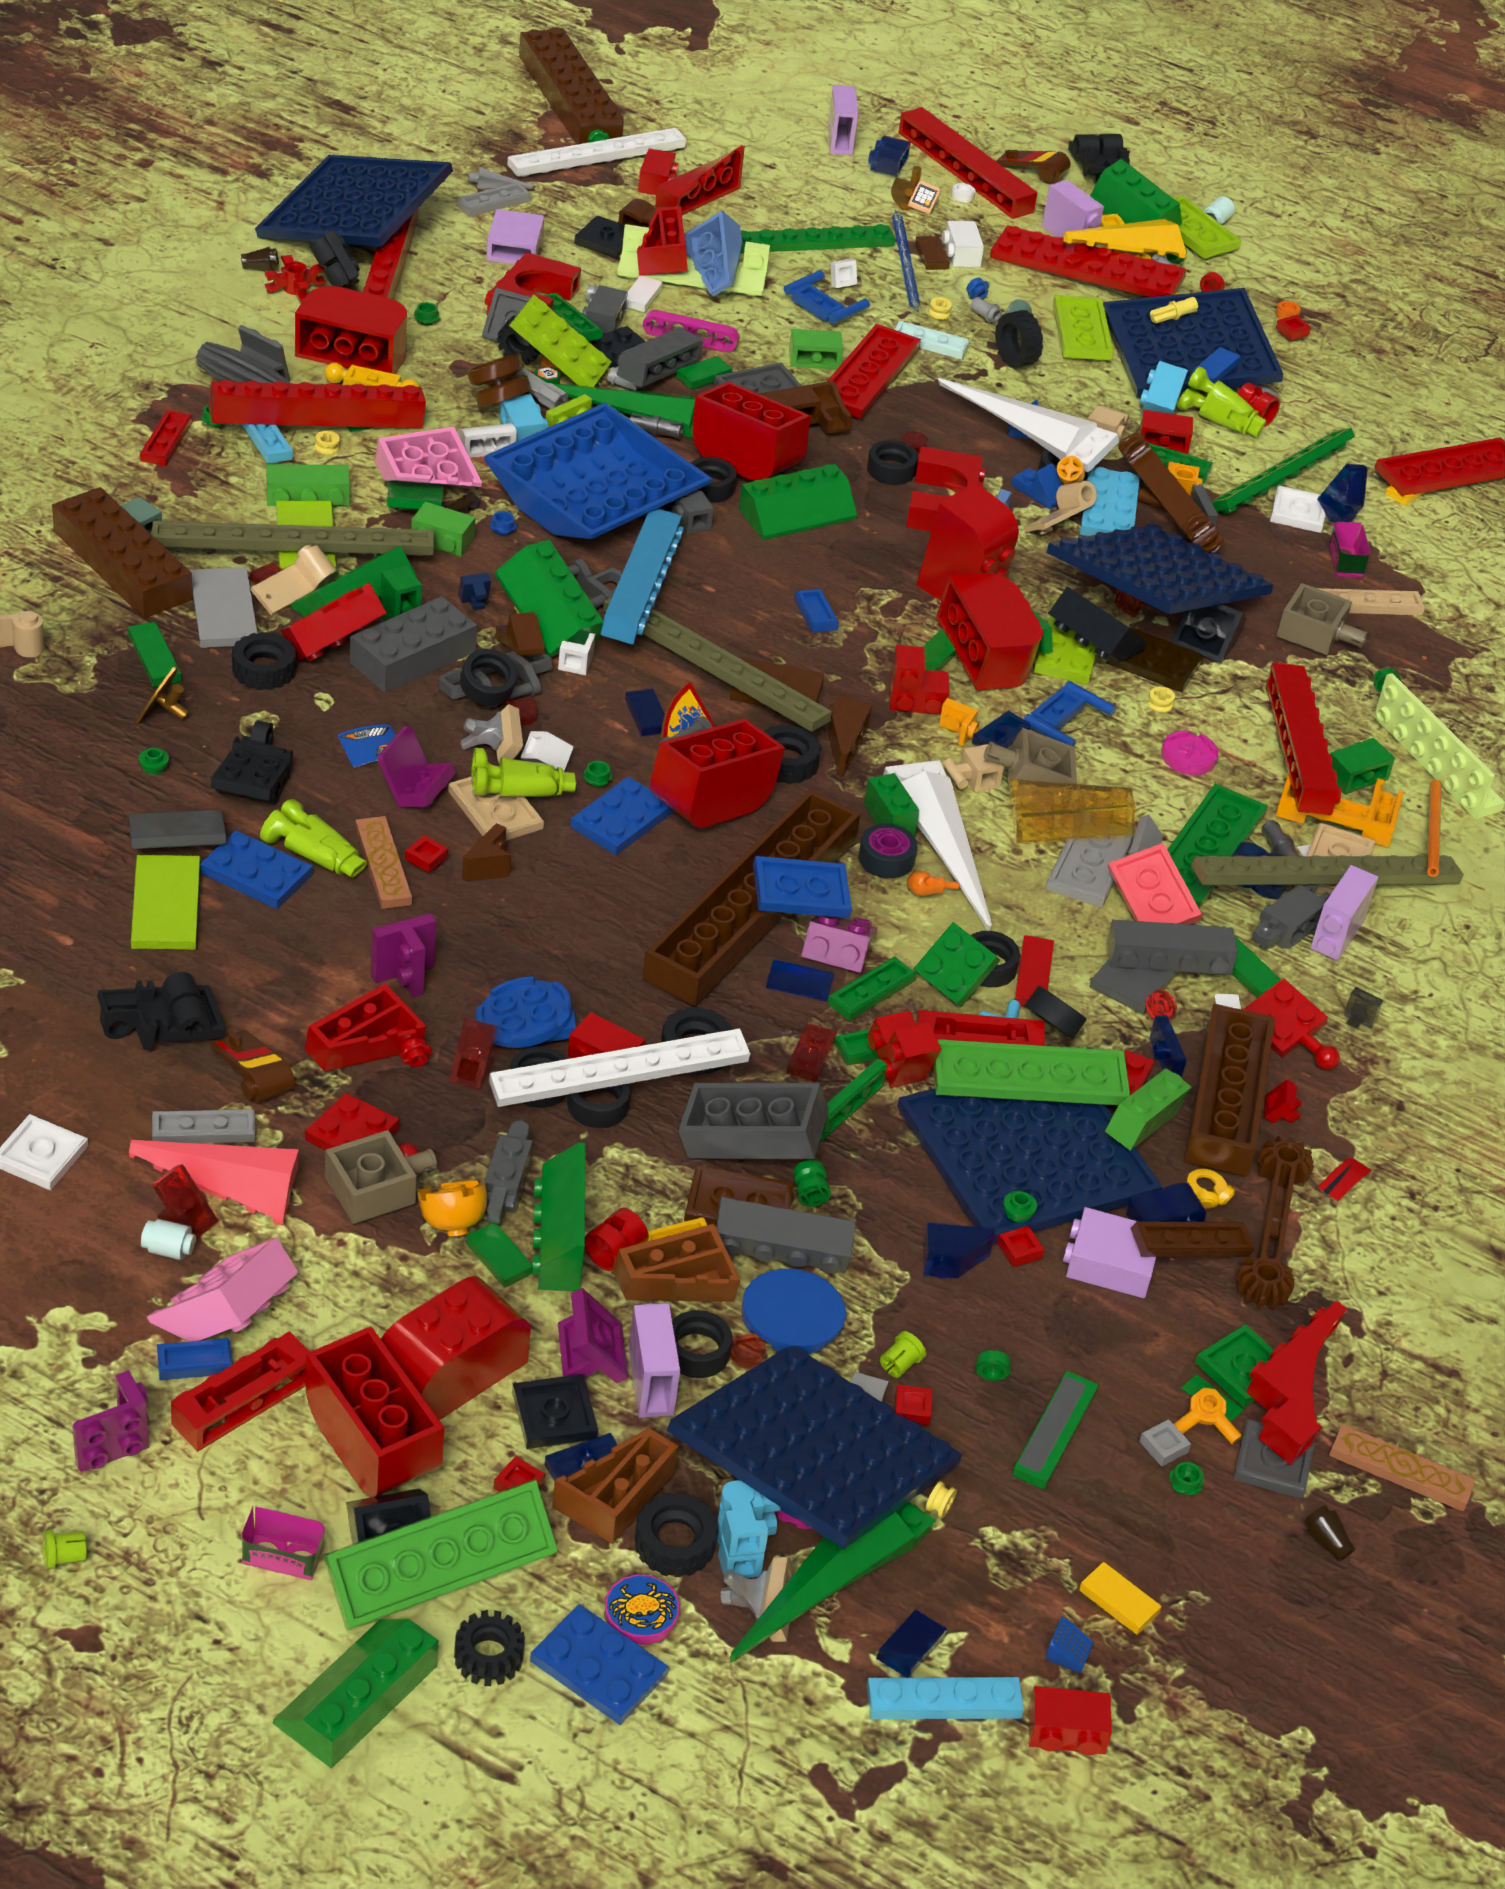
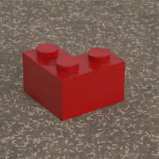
(913, 686)
(905, 1047)

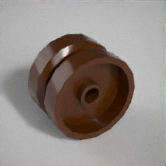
(499, 380)

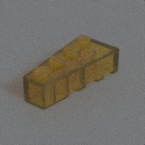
(1069, 810)

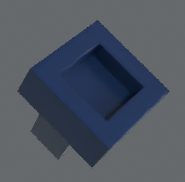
(475, 589)

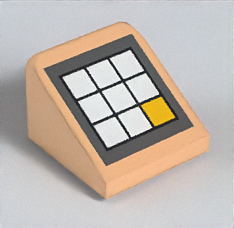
(924, 197)

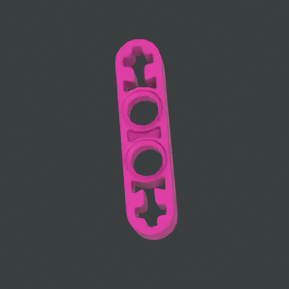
(692, 325)

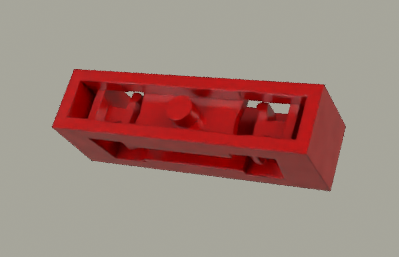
(983, 1028)
(240, 1391)

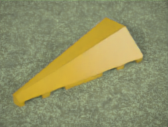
(1147, 236)

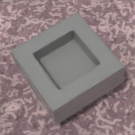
(1165, 1442)

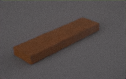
(1192, 1239)

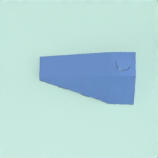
(715, 251)

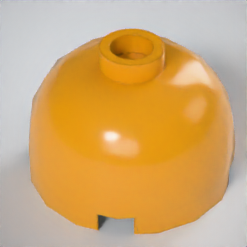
(454, 1206)

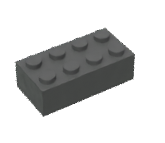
(413, 644)
(753, 1120)

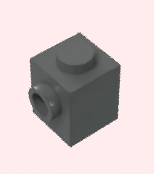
(695, 512)

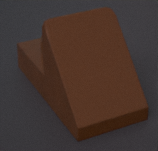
(522, 634)
(488, 857)

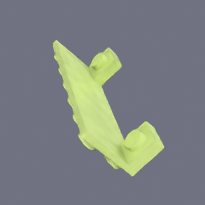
(748, 277)
(1437, 749)

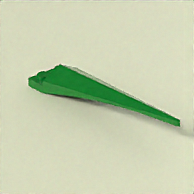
(668, 406)
(834, 1568)

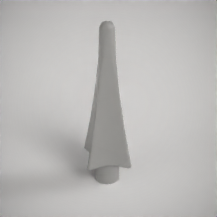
(487, 179)

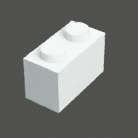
(963, 243)

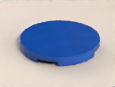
(526, 1011)
(793, 1310)

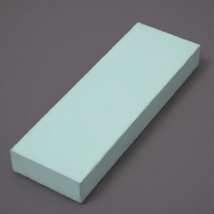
(936, 340)

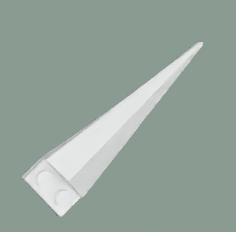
(1053, 430)
(943, 826)

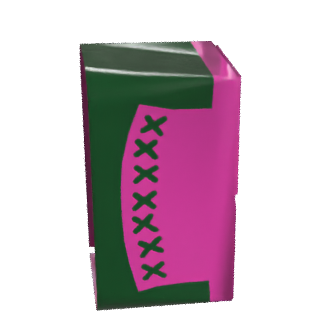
(1344, 537)
(279, 1529)

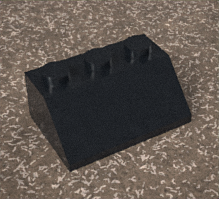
(1095, 627)

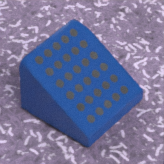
(1069, 1646)

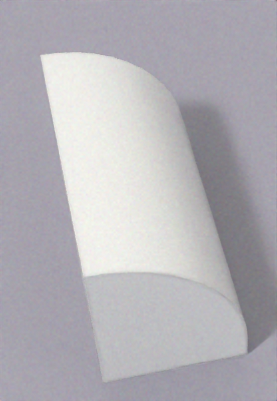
(487, 439)

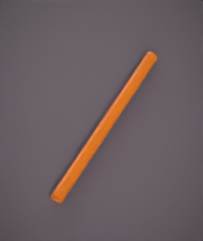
(1434, 828)

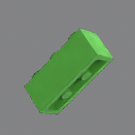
(308, 483)
(1148, 1109)

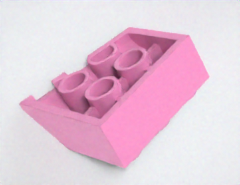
(426, 458)
(228, 1293)

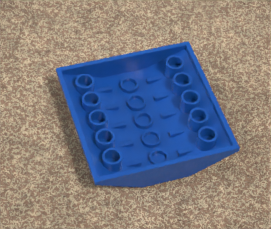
(592, 473)

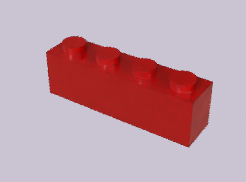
(703, 183)

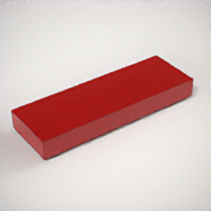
(166, 438)
(1033, 967)

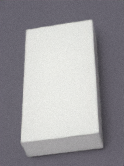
(643, 293)

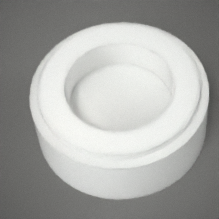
(963, 192)

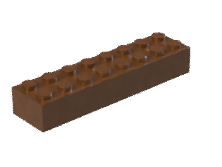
(569, 84)

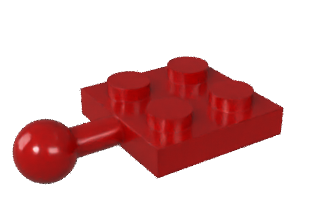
(1294, 1023)
(352, 1120)

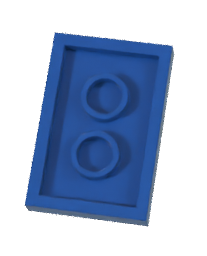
(621, 816)
(256, 869)
(802, 887)
(599, 1664)

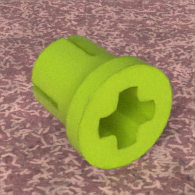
(903, 1354)
(63, 1548)

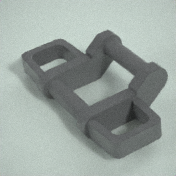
(593, 584)
(525, 671)

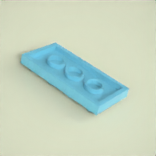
(1114, 503)

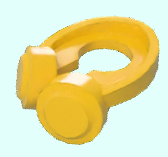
(1222, 1192)

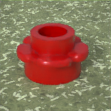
(415, 1052)

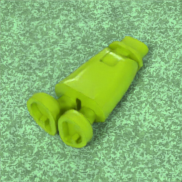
(1220, 405)
(518, 777)
(312, 839)

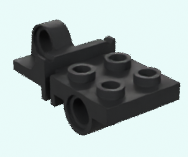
(1098, 152)
(338, 259)
(254, 767)
(171, 1012)

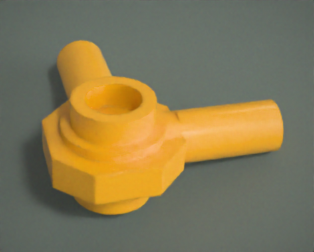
(1209, 1409)

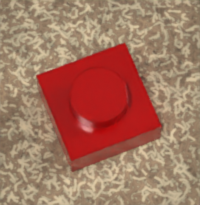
(1293, 327)
(426, 853)
(1020, 1246)
(914, 1403)
(517, 1473)

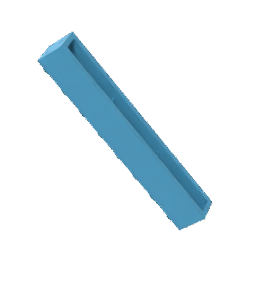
(643, 576)

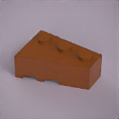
(678, 1268)
(616, 1487)

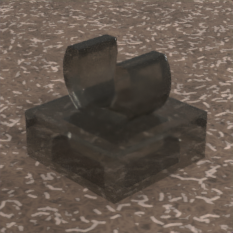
(1362, 1008)

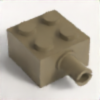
(1318, 620)
(1035, 758)
(374, 1175)

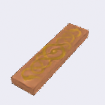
(383, 862)
(1402, 1467)

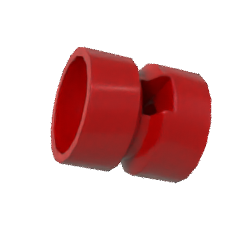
(1264, 403)
(618, 1231)

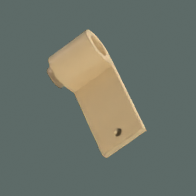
(1071, 500)
(303, 577)
(24, 632)

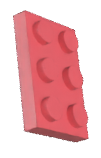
(1154, 887)

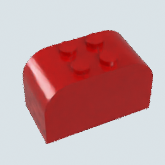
(351, 329)
(749, 431)
(968, 537)
(990, 629)
(717, 772)
(459, 1344)
(372, 1413)

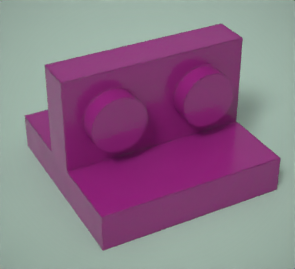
(404, 952)
(592, 1340)

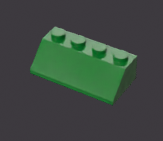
(1133, 196)
(797, 501)
(366, 573)
(543, 584)
(560, 1220)
(359, 1689)

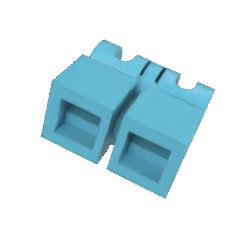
(743, 1528)

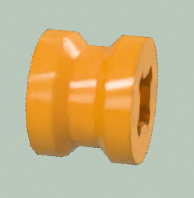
(1070, 465)

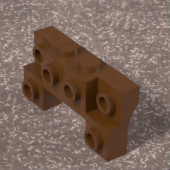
(819, 401)

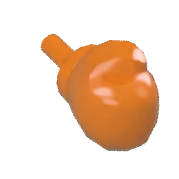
(924, 884)

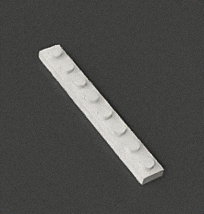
(595, 152)
(618, 1067)

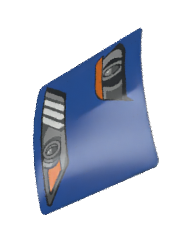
(366, 742)

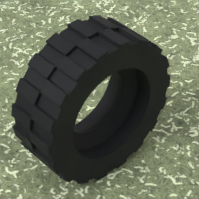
(1030, 338)
(264, 676)
(802, 742)
(694, 1022)
(669, 1559)

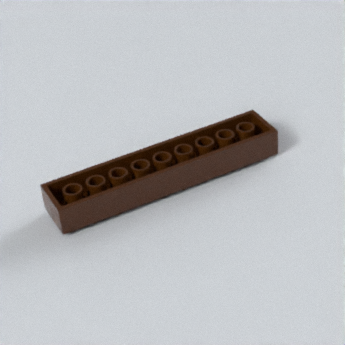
(727, 918)

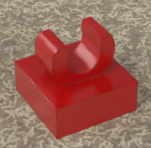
(1282, 1103)

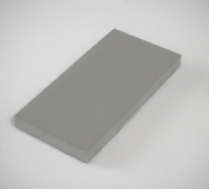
(222, 606)
(1083, 867)

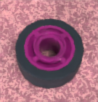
(888, 850)

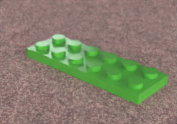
(1031, 1072)
(440, 1554)

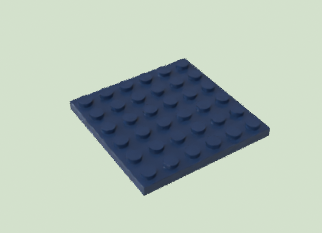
(355, 198)
(1222, 320)
(1160, 568)
(1026, 1146)
(815, 1445)

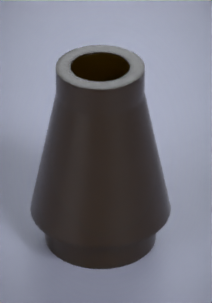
(262, 259)
(1329, 1532)

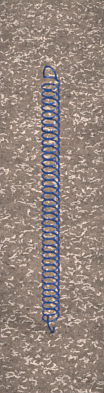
(908, 259)

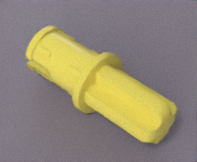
(1174, 310)

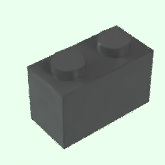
(607, 308)

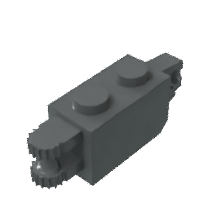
(1290, 917)
(508, 1171)

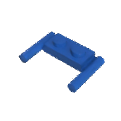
(820, 303)
(1062, 708)

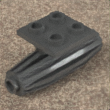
(257, 360)

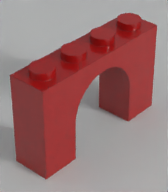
(539, 274)
(944, 470)

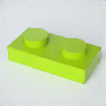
(568, 410)

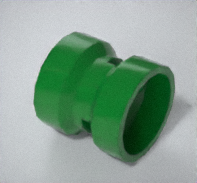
(811, 1183)

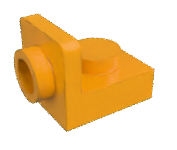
(959, 719)

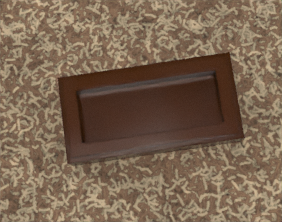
(932, 252)

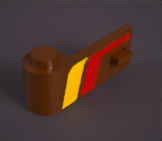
(1050, 164)
(262, 1069)

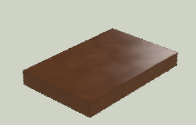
(801, 680)
(712, 1184)

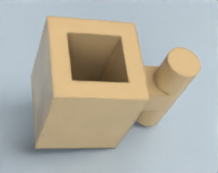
(1110, 420)
(975, 770)

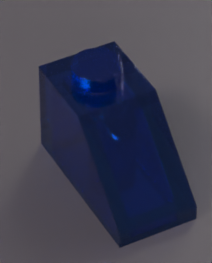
(1345, 494)
(955, 1249)

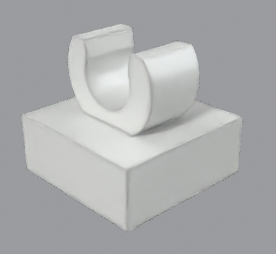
(843, 273)

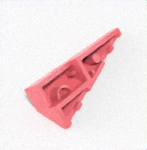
(250, 1175)

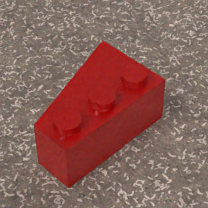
(664, 244)
(333, 622)
(363, 1031)

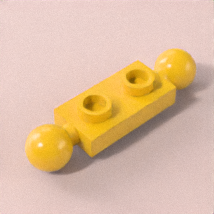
(360, 375)

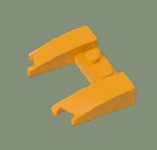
(1375, 820)

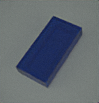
(645, 711)
(800, 980)
(911, 1643)

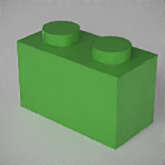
(815, 349)
(451, 528)

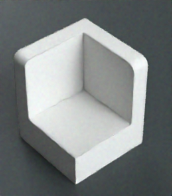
(576, 657)
(546, 749)

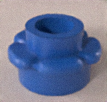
(977, 288)
(503, 523)

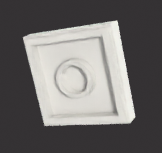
(1297, 509)
(41, 1151)

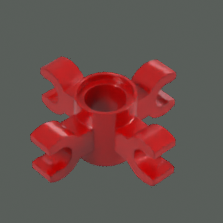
(294, 278)

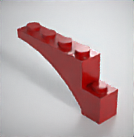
(1286, 1386)

